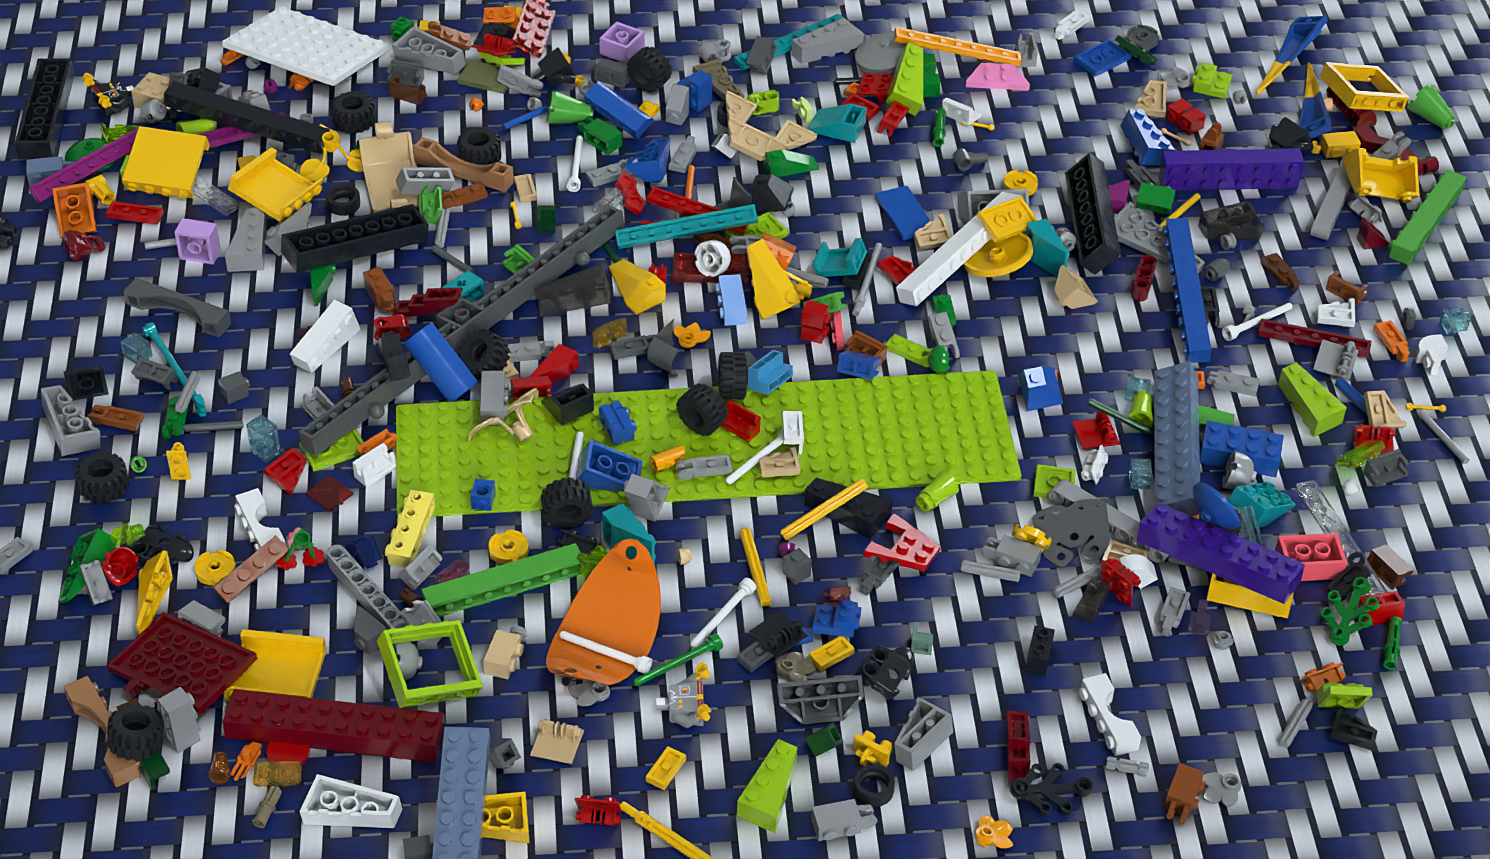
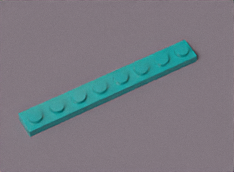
(784, 43)
(686, 226)

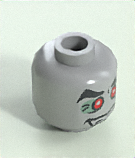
(153, 111)
(1067, 238)

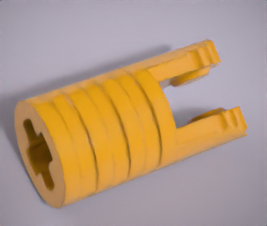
(667, 458)

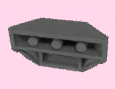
(821, 698)

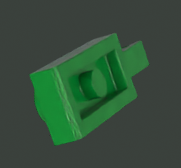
(942, 304)

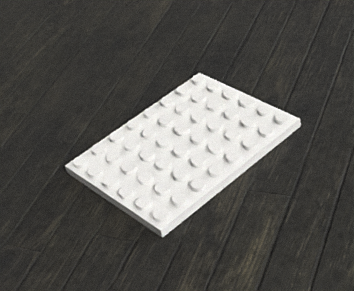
(306, 45)

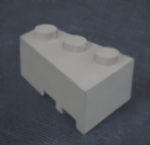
(645, 496)
(922, 734)

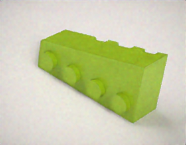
(908, 79)
(768, 789)

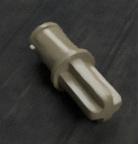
(267, 807)

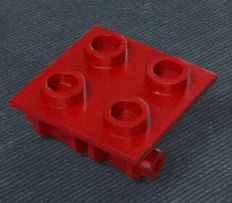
(496, 45)
(875, 85)
(1096, 432)
(1368, 433)
(1120, 579)
(588, 804)

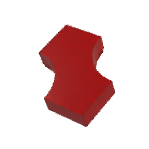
(632, 198)

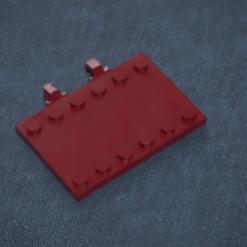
(183, 656)

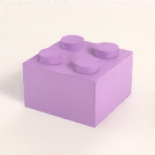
(621, 42)
(197, 241)

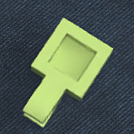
(804, 109)

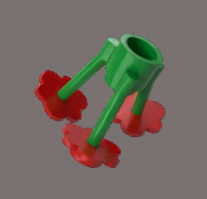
(301, 541)

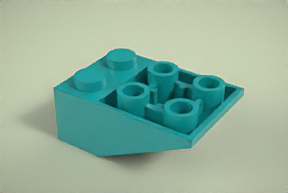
(840, 122)
(1047, 246)
(1265, 499)
(620, 525)

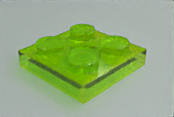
(1359, 454)

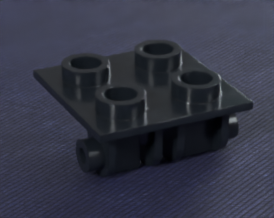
(779, 633)

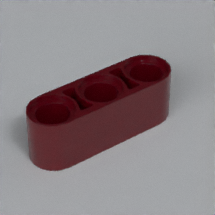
(1144, 278)

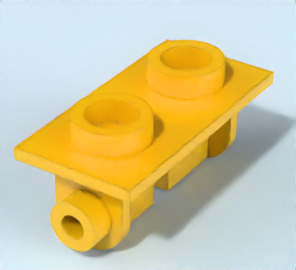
(178, 462)

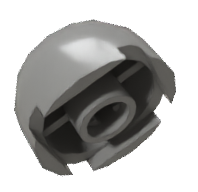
(1239, 471)
(408, 659)

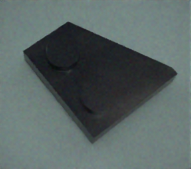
(1353, 730)

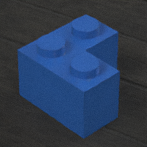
(699, 90)

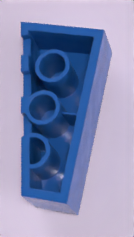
(1145, 138)

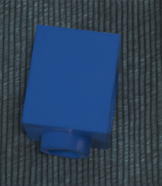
(483, 494)

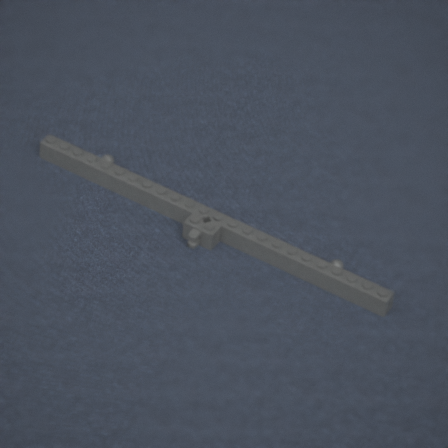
(460, 320)

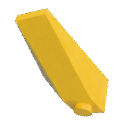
(771, 285)
(638, 286)
(153, 585)

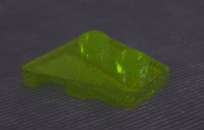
(112, 134)

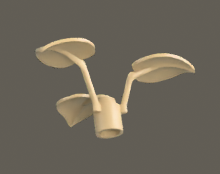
(521, 427)

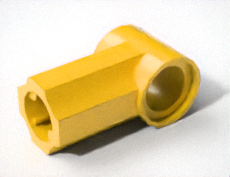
(101, 189)

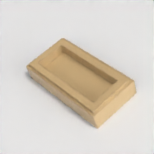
(525, 188)

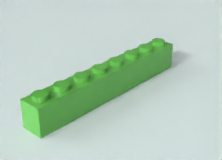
(1427, 217)
(503, 580)

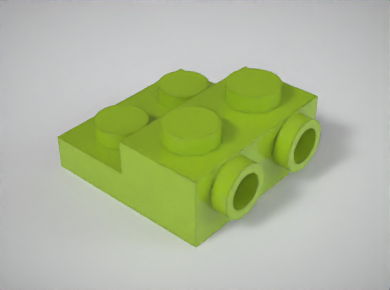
(1210, 81)
(1348, 695)

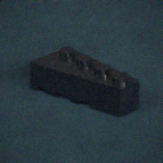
(862, 513)

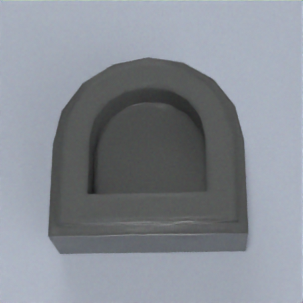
(1408, 318)

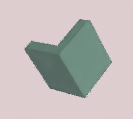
(921, 641)

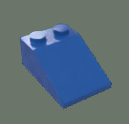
(606, 467)

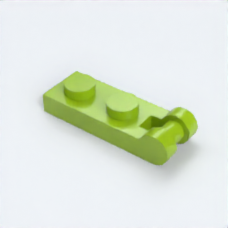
(909, 350)

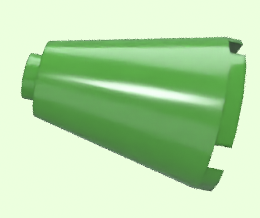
(1432, 107)
(567, 109)

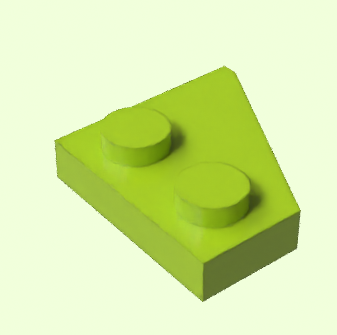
(502, 60)

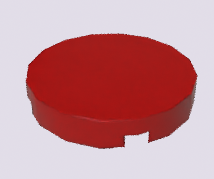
(287, 752)

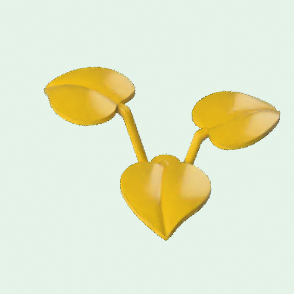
(314, 169)

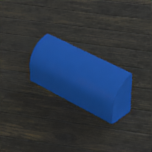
(618, 110)
(440, 362)

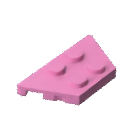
(997, 77)

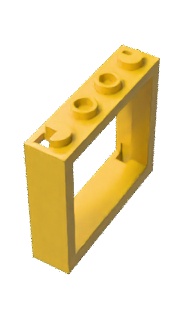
(1388, 99)

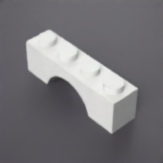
(252, 509)
(1119, 734)

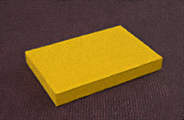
(1006, 218)

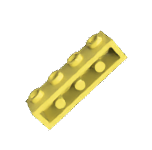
(410, 528)

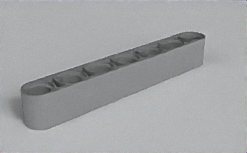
(1331, 205)
(1120, 525)
(364, 588)

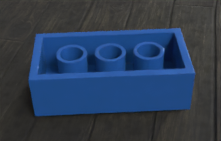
(1260, 446)

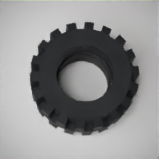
(649, 69)
(353, 112)
(479, 146)
(474, 347)
(732, 375)
(702, 409)
(102, 477)
(566, 503)
(135, 732)

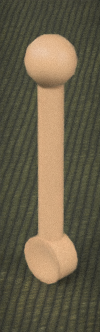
(1187, 142)

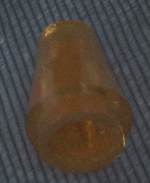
(219, 770)

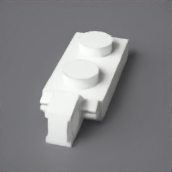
(1071, 24)

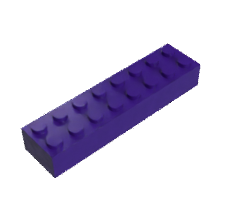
(1231, 169)
(1220, 552)

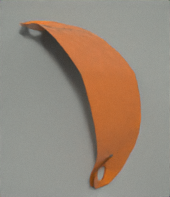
(613, 610)

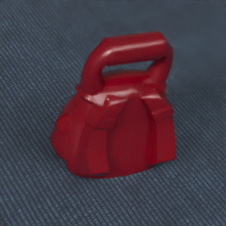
(81, 245)

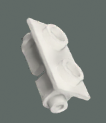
(1095, 465)

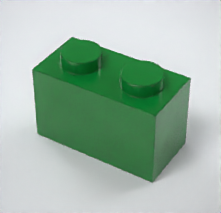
(1155, 198)

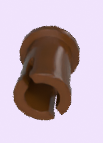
(347, 385)
(409, 597)

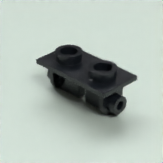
(570, 537)

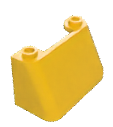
(1381, 176)

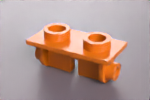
(500, 15)
(299, 81)
(383, 437)
(1315, 679)

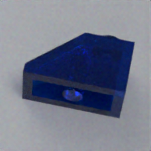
(365, 551)

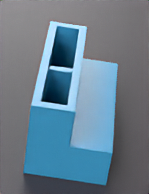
(769, 373)

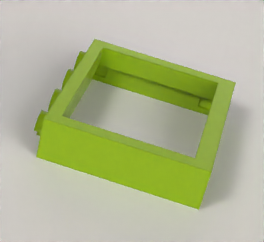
(433, 694)

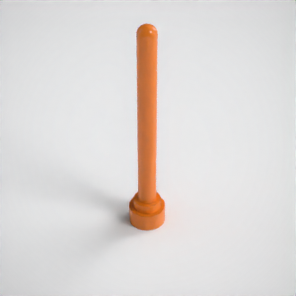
(689, 185)

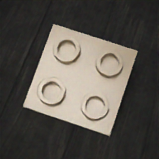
(557, 741)

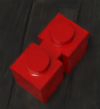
(1189, 121)
(815, 322)

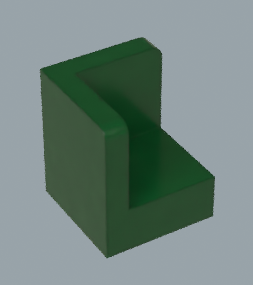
(546, 218)
(824, 739)
(153, 768)

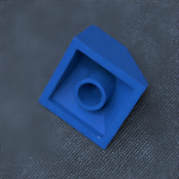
(1040, 388)

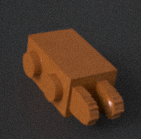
(1213, 138)
(379, 289)
(1184, 791)

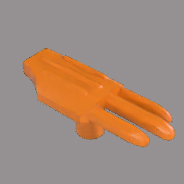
(230, 57)
(246, 758)

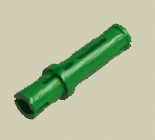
(939, 131)
(1392, 647)

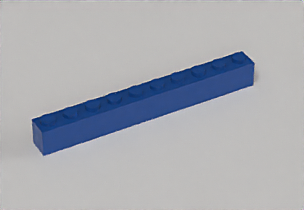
(1187, 290)

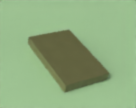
(482, 76)

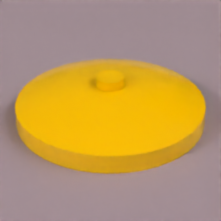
(1000, 257)

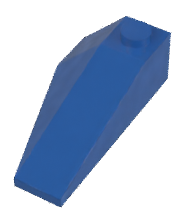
(651, 162)

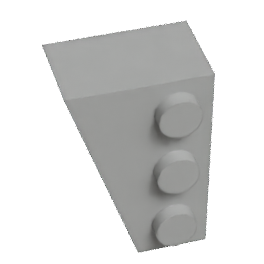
(179, 719)

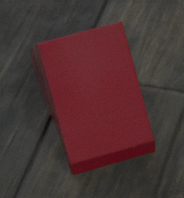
(1370, 236)

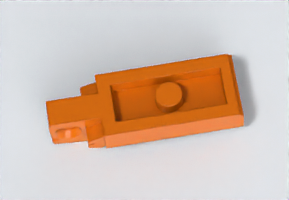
(1393, 339)

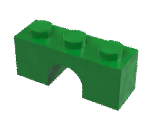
(931, 80)

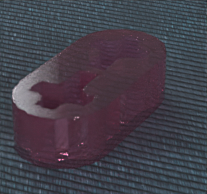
(450, 572)

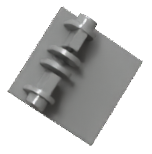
(1336, 359)

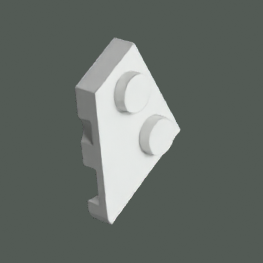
(1337, 313)

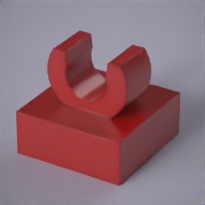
(660, 272)

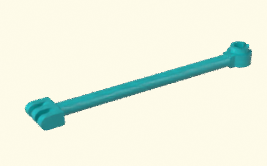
(150, 331)

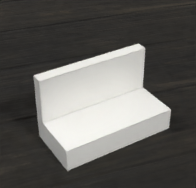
(960, 111)
(793, 429)

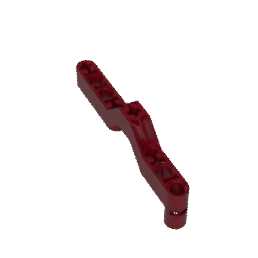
(1363, 120)

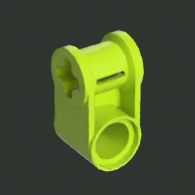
(765, 101)

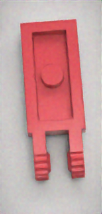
(836, 325)

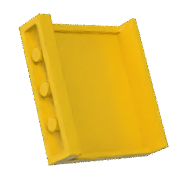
(164, 162)
(273, 186)
(284, 664)

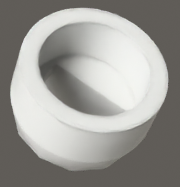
(1350, 487)

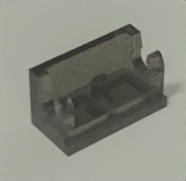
(1092, 601)

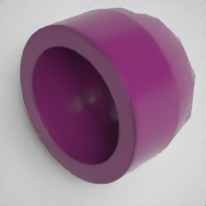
(272, 83)
(786, 548)

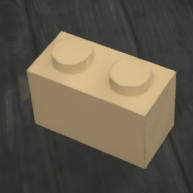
(503, 654)

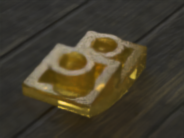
(605, 333)
(279, 772)

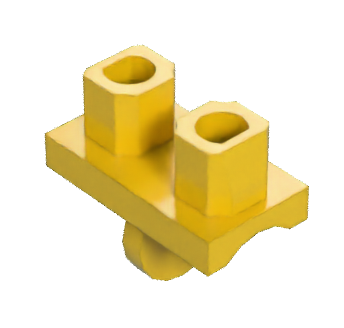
(870, 751)

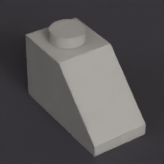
(678, 104)

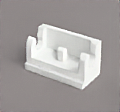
(374, 465)

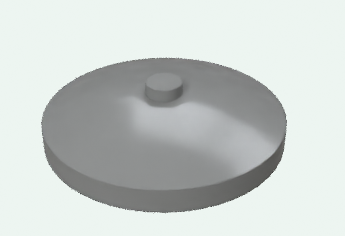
(879, 54)

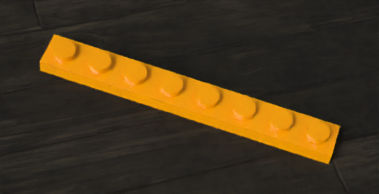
(957, 46)

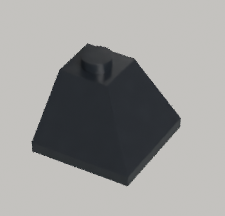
(495, 29)
(770, 193)
(86, 382)

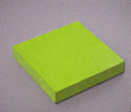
(1048, 477)

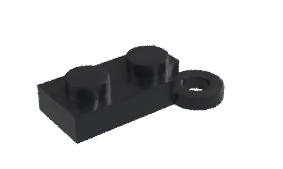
(1344, 581)

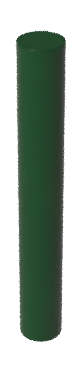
(610, 252)

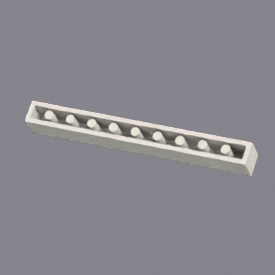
(947, 258)

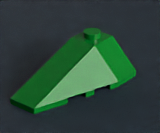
(88, 548)

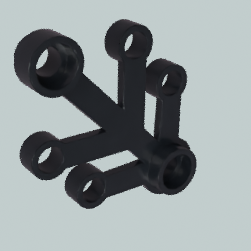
(1048, 789)

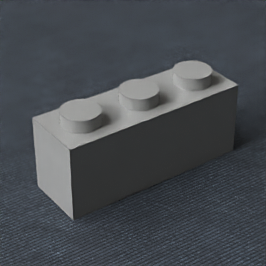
(414, 179)
(494, 395)

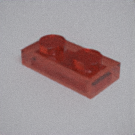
(837, 593)

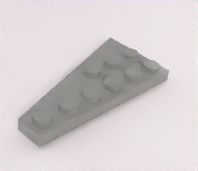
(1144, 234)

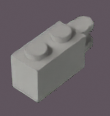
(1013, 554)
(841, 819)

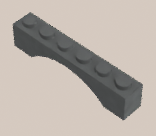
(146, 295)

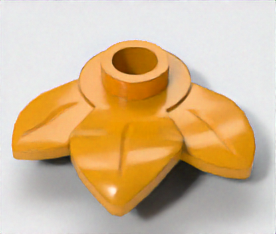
(691, 335)
(993, 832)

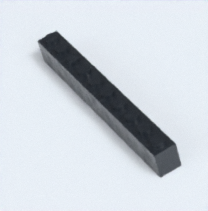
(245, 116)

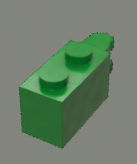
(601, 135)

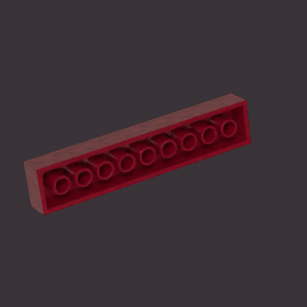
(334, 725)

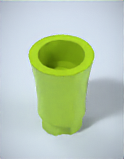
(196, 126)
(1142, 409)
(937, 491)

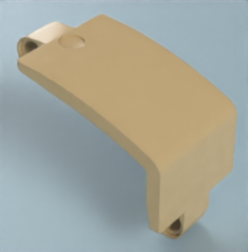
(381, 163)

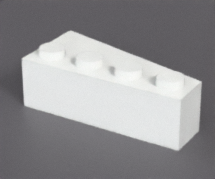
(325, 336)
(348, 804)

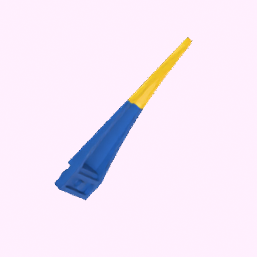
(1299, 36)
(1314, 112)

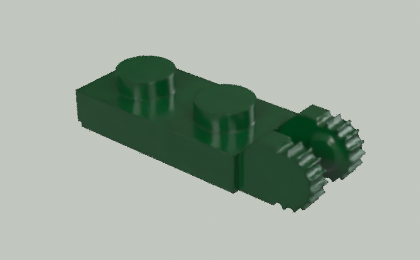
(1137, 51)

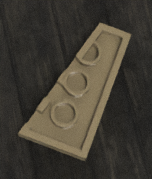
(720, 79)

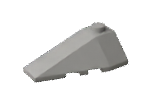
(974, 201)

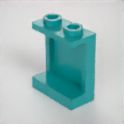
(839, 261)

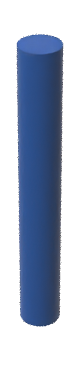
(525, 117)

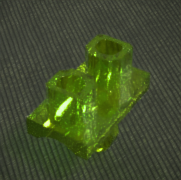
(127, 533)
(590, 561)

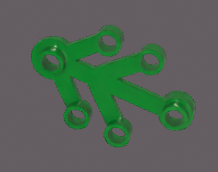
(1349, 613)

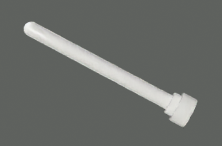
(574, 182)
(1231, 332)
(576, 454)
(755, 459)
(745, 588)
(642, 663)

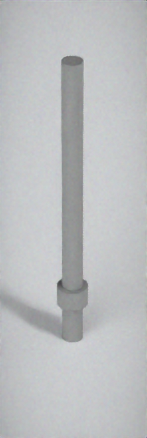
(860, 298)

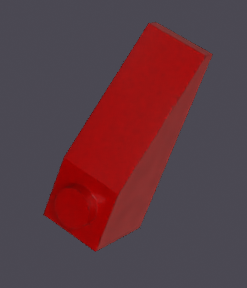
(558, 364)

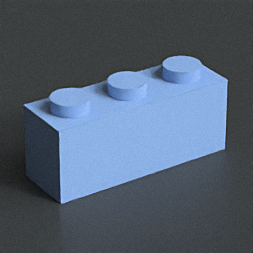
(731, 300)

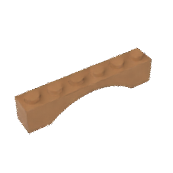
(433, 155)
(86, 702)

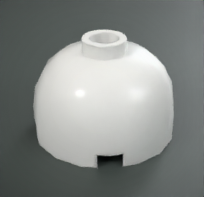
(712, 258)

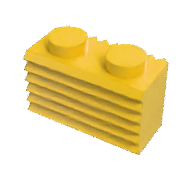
(1339, 143)

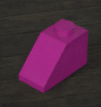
(1119, 195)

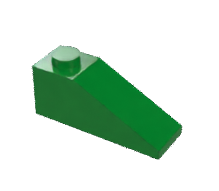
(786, 163)
(321, 280)

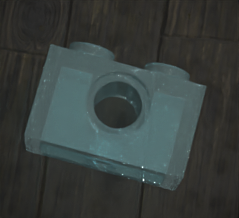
(263, 438)

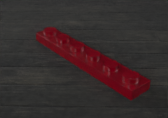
(1309, 336)

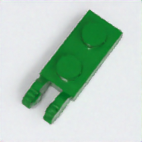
(174, 420)

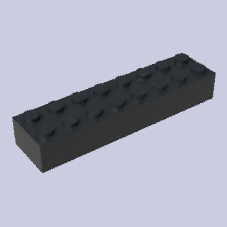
(45, 108)
(1092, 213)
(354, 238)

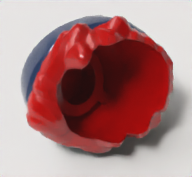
(120, 566)

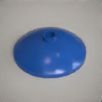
(1215, 507)

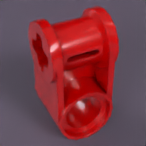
(396, 323)

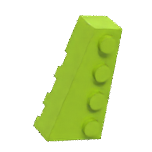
(1313, 401)

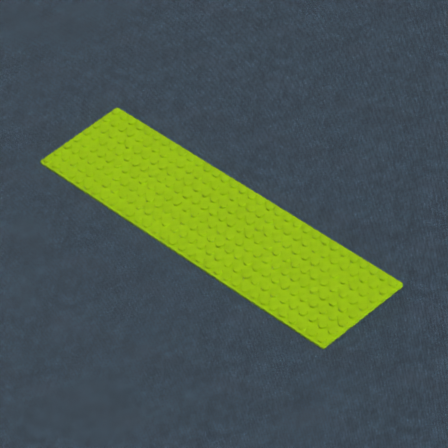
(853, 429)

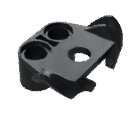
(148, 546)
(898, 660)

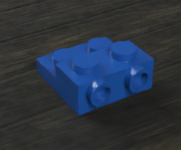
(837, 620)

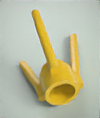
(803, 289)

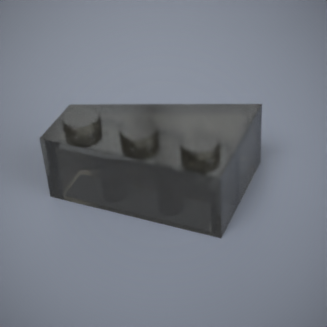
(1236, 218)

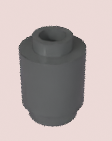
(1217, 269)

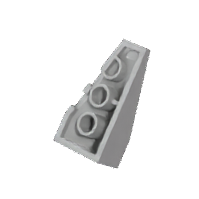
(297, 221)

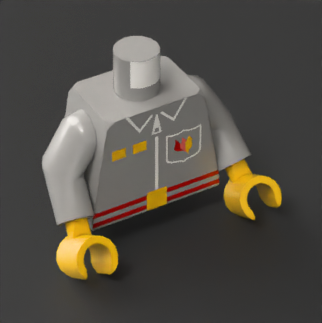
(686, 700)

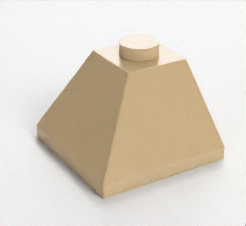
(1073, 290)

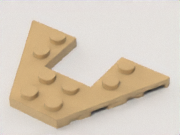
(755, 142)

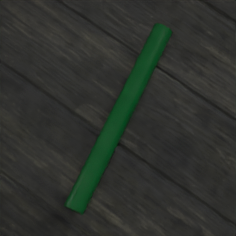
(1121, 417)

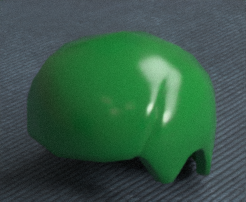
(939, 359)

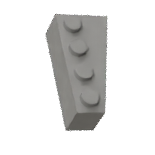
(826, 41)
(428, 50)
(248, 246)
(69, 426)

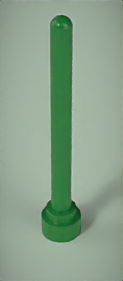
(713, 643)

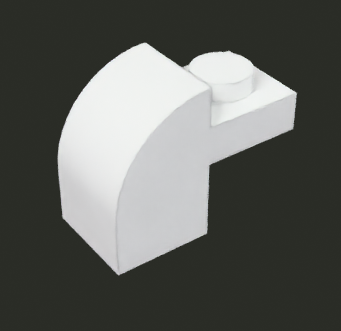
(1431, 352)
(1142, 567)

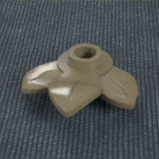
(795, 667)

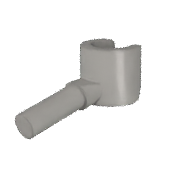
(1249, 312)

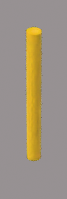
(1182, 208)

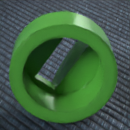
(142, 462)

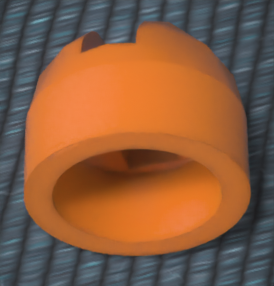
(476, 104)

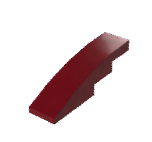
(431, 301)
(1017, 745)

